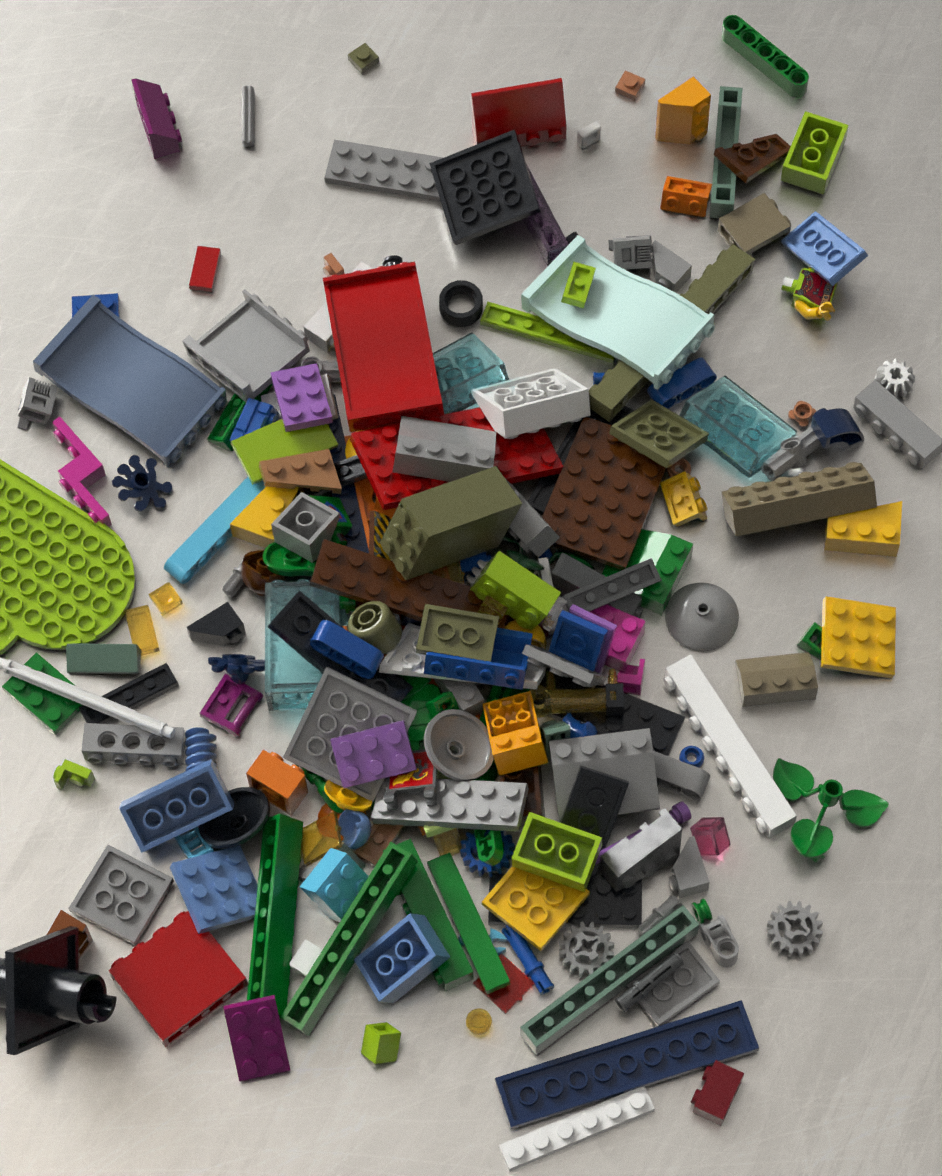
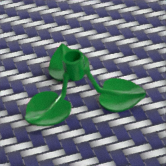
(811, 838)

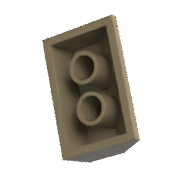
(776, 679)

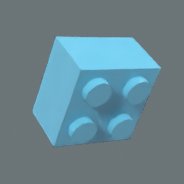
(334, 883)

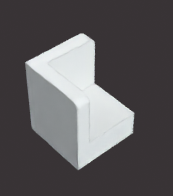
(305, 957)

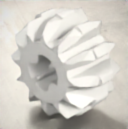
(902, 374)

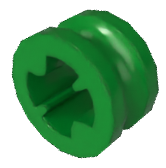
(701, 911)

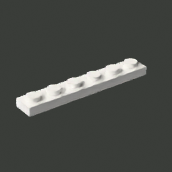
(576, 1128)

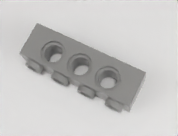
(97, 735)

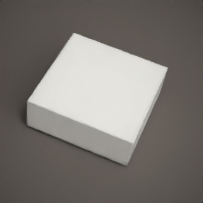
(588, 135)

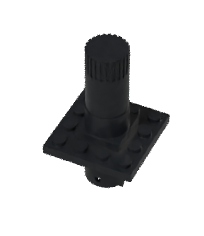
(48, 992)

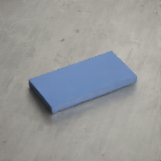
(824, 248)

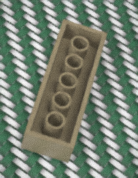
(799, 499)

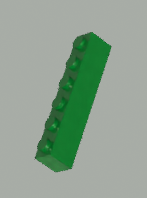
(422, 899)

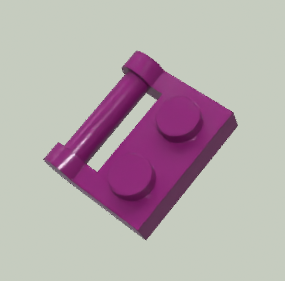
(224, 701)

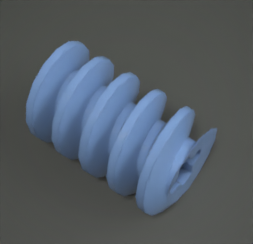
(199, 747)

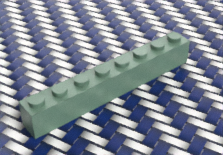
(608, 980)

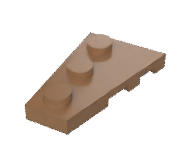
(304, 470)

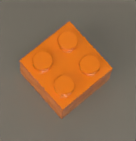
(281, 783)

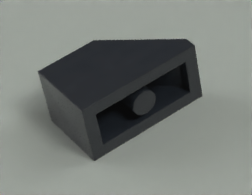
(218, 627)

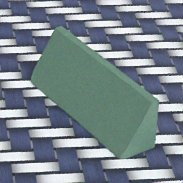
(103, 658)

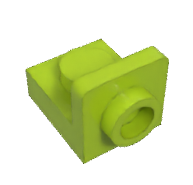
(76, 773)

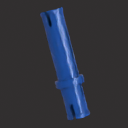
(533, 967)

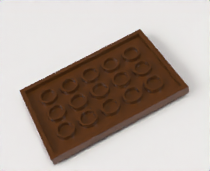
(602, 496)

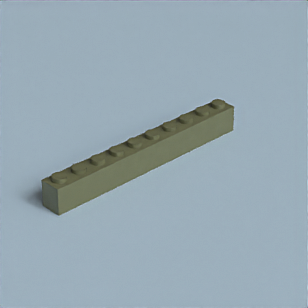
(707, 293)

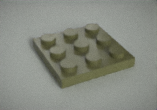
(659, 433)

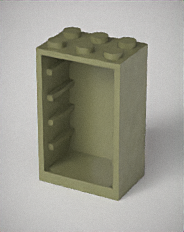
(450, 522)

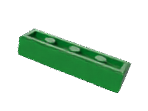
(227, 422)

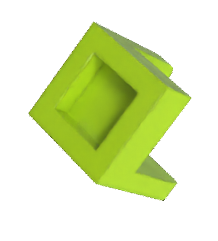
(381, 1043)

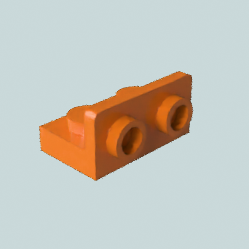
(685, 196)

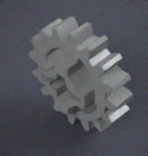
(787, 922)
(577, 955)

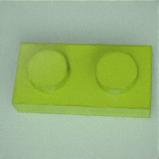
(578, 284)

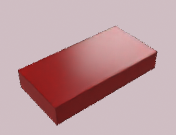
(204, 268)

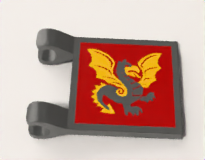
(418, 780)

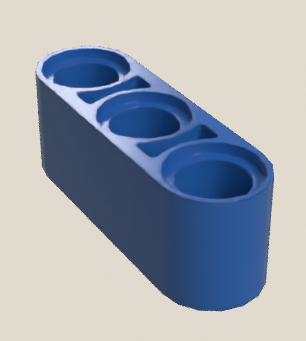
(684, 383)
(346, 649)

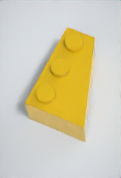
(866, 531)

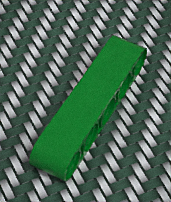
(754, 47)

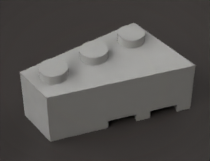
(531, 528)

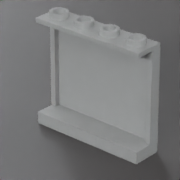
(248, 347)

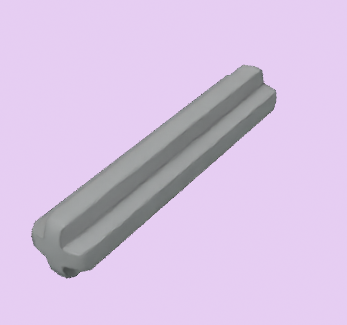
(248, 116)

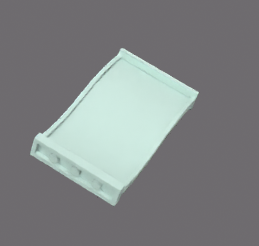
(622, 314)

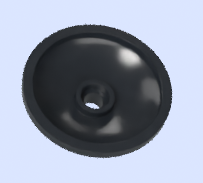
(240, 824)

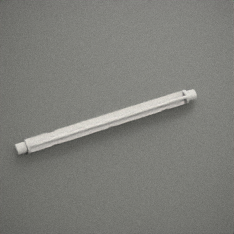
(86, 698)

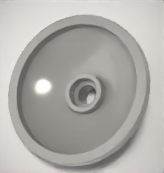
(701, 629)
(465, 737)

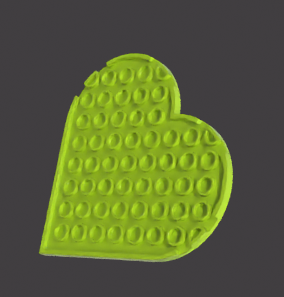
(58, 569)

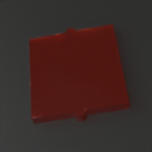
(508, 996)

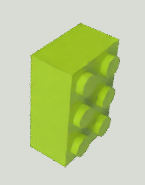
(814, 152)
(517, 588)
(556, 851)

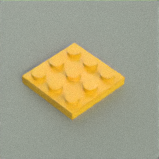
(858, 637)
(533, 905)

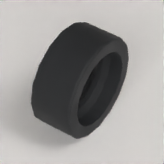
(461, 319)

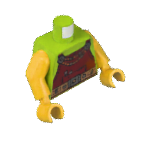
(811, 295)

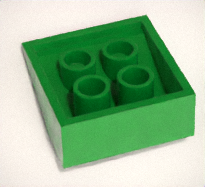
(670, 558)

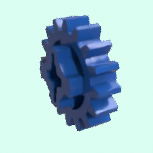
(469, 846)

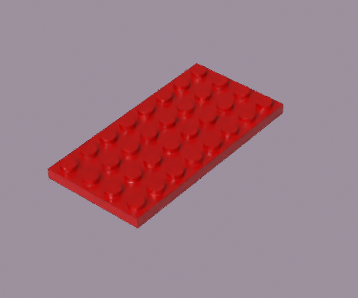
(517, 458)

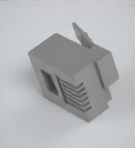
(632, 251)
(36, 403)

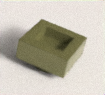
(363, 58)

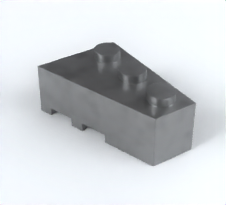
(643, 854)

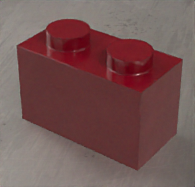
(717, 1093)

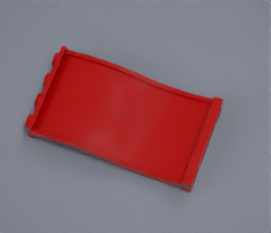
(382, 346)

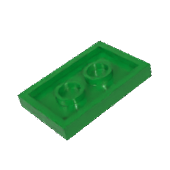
(47, 707)

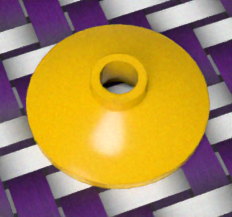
(346, 798)

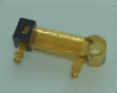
(580, 700)

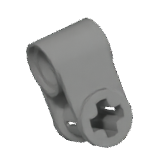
(718, 936)

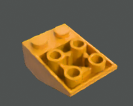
(514, 733)

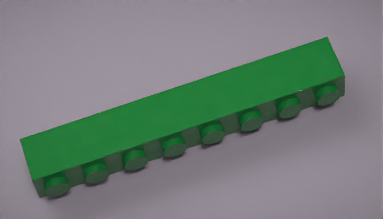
(275, 910)
(349, 939)

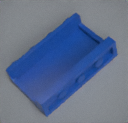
(505, 669)

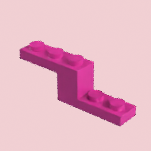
(80, 472)

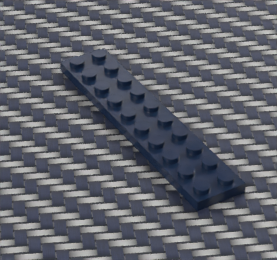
(626, 1064)

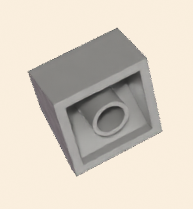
(305, 526)

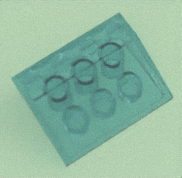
(464, 367)
(737, 425)

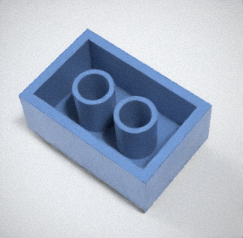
(401, 958)

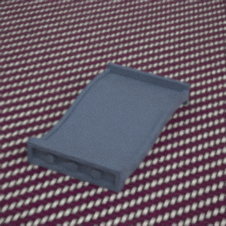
(130, 380)

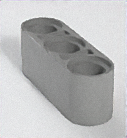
(680, 776)

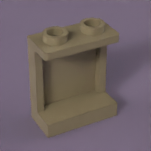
(754, 224)

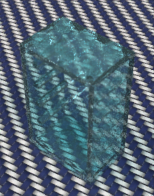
(289, 676)

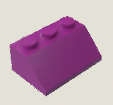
(156, 118)

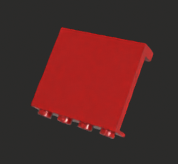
(177, 978)

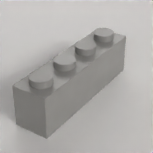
(898, 424)

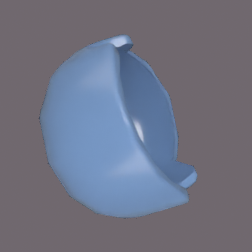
(355, 828)

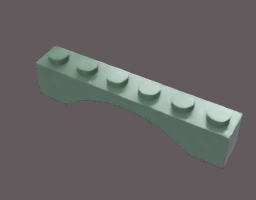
(726, 135)

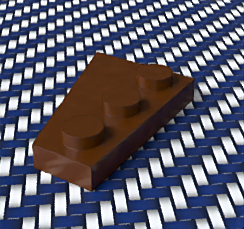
(754, 157)

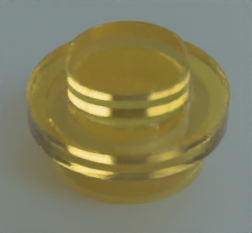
(478, 1021)

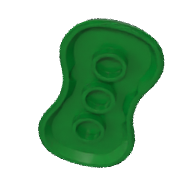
(285, 562)

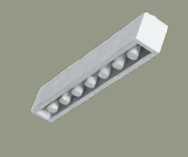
(729, 746)

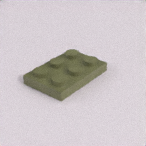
(457, 633)

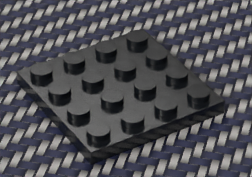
(485, 187)

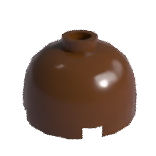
(256, 573)

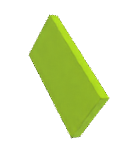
(275, 442)

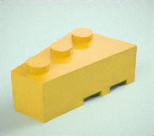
(256, 519)

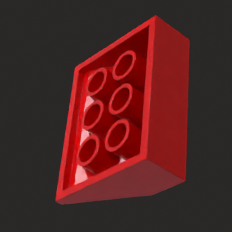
(530, 109)

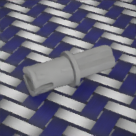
(234, 582)
(660, 914)

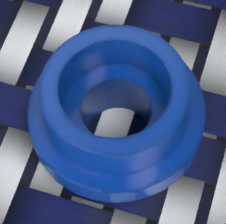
(692, 751)

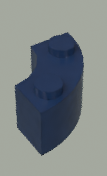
(836, 428)

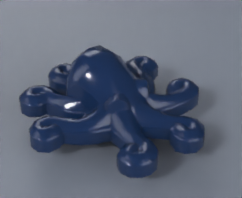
(141, 483)
(237, 666)

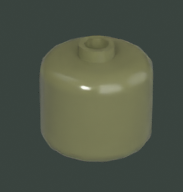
(376, 625)

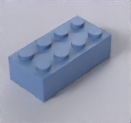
(176, 805)

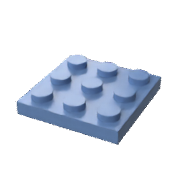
(217, 888)

